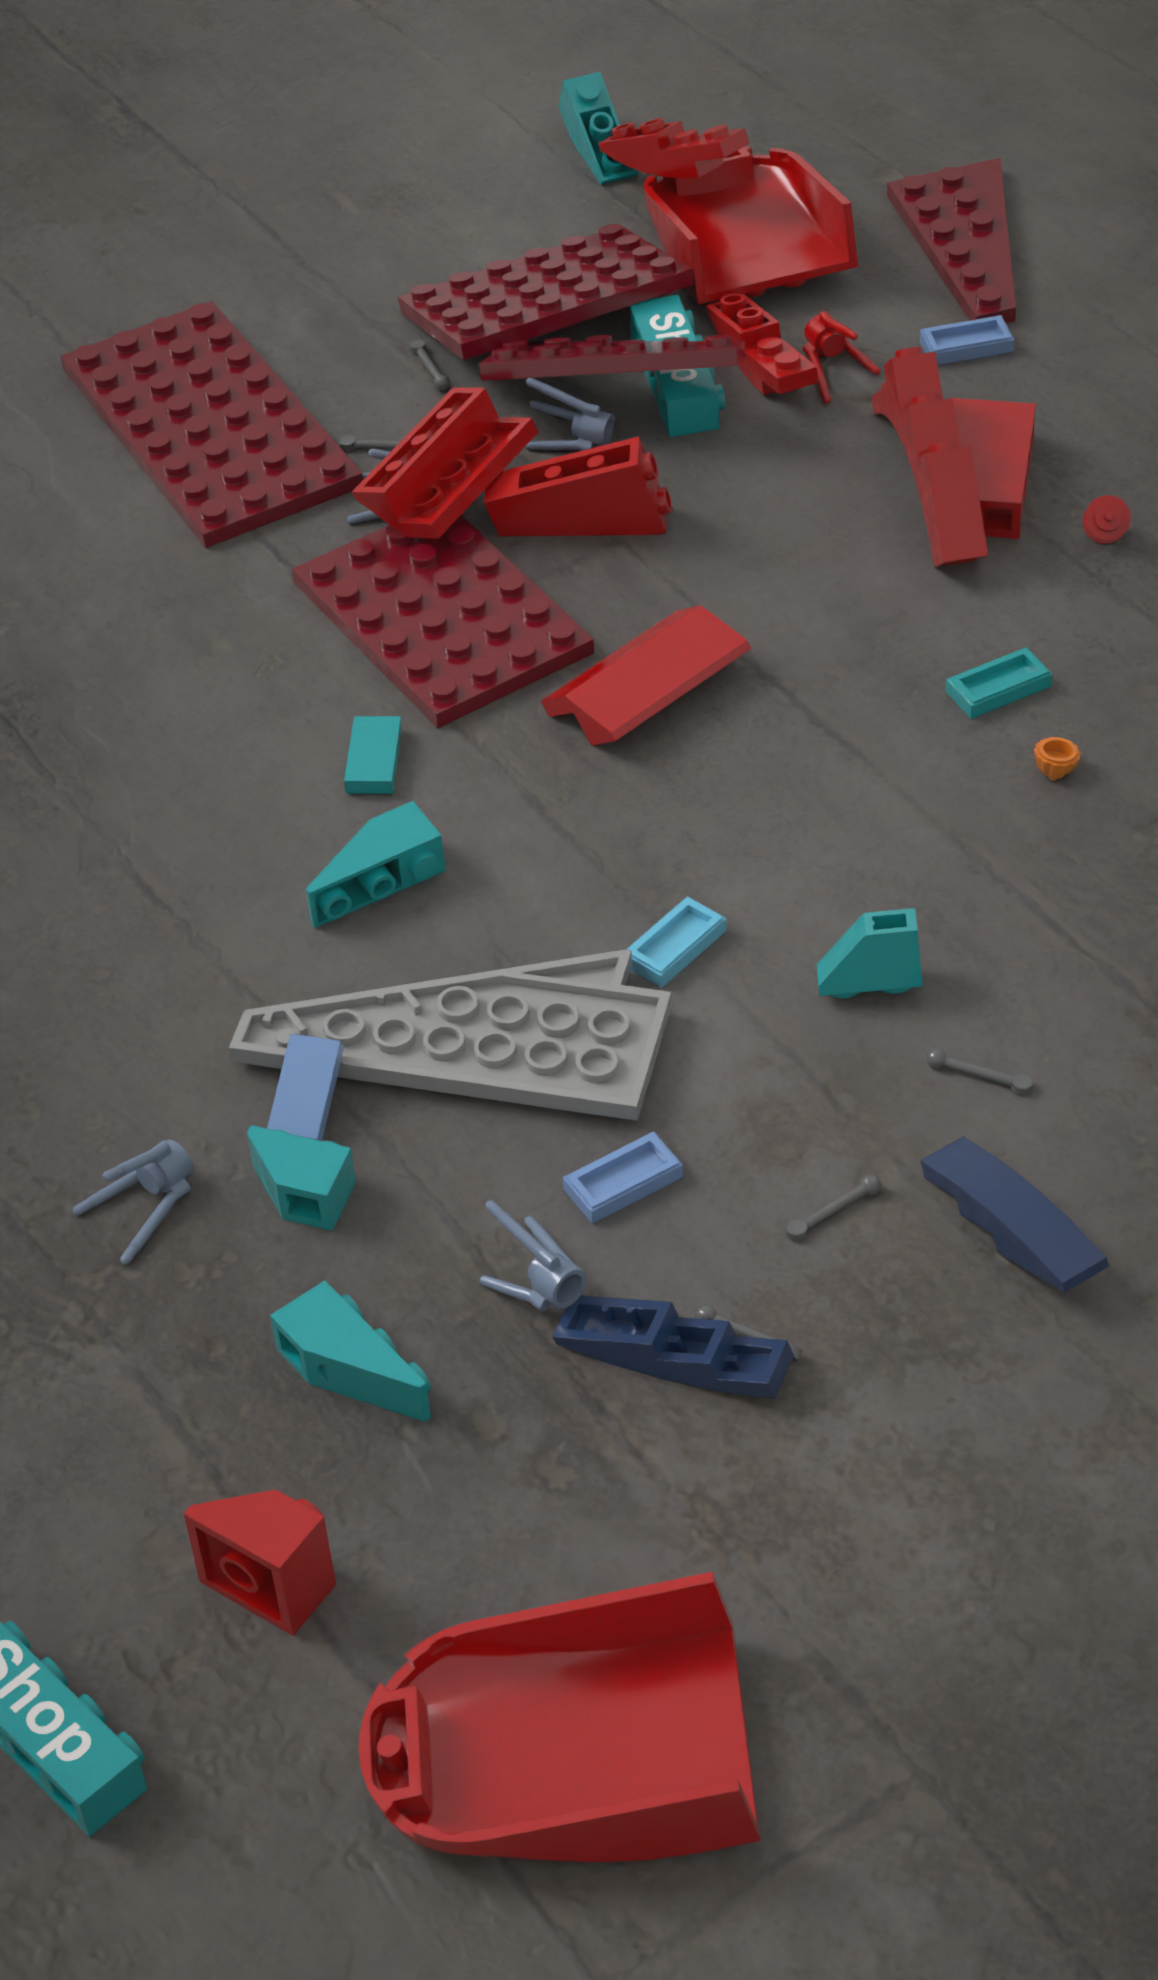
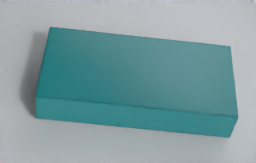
(998, 682)
(373, 755)

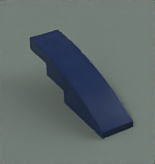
(1018, 1215)
(682, 1350)

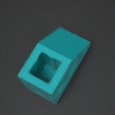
(873, 956)
(303, 1175)

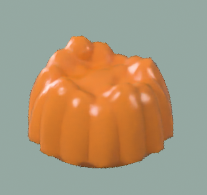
(1056, 757)

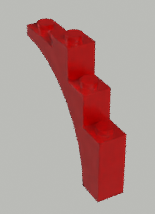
(939, 464)

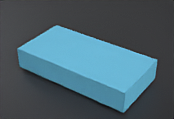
(676, 941)

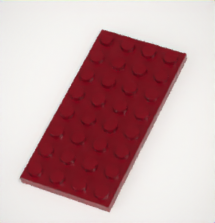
(211, 423)

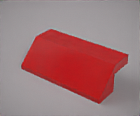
(444, 464)
(647, 674)

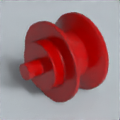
(1106, 519)

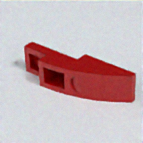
(669, 150)
(770, 361)

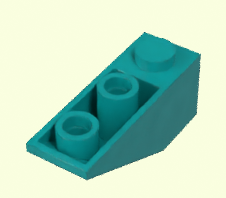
(589, 120)
(377, 862)
(342, 1353)

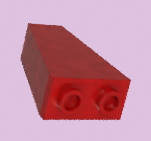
(1001, 452)
(582, 494)

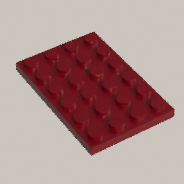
(543, 290)
(443, 617)

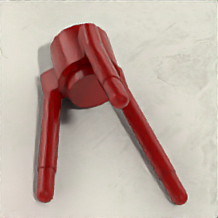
(828, 339)

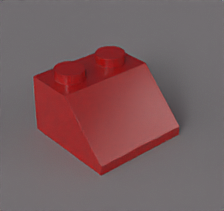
(264, 1554)

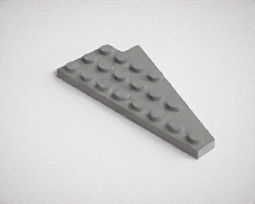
(519, 1034)

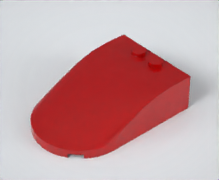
(753, 224)
(570, 1731)

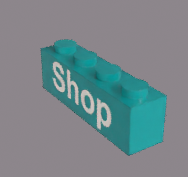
(684, 397)
(63, 1738)

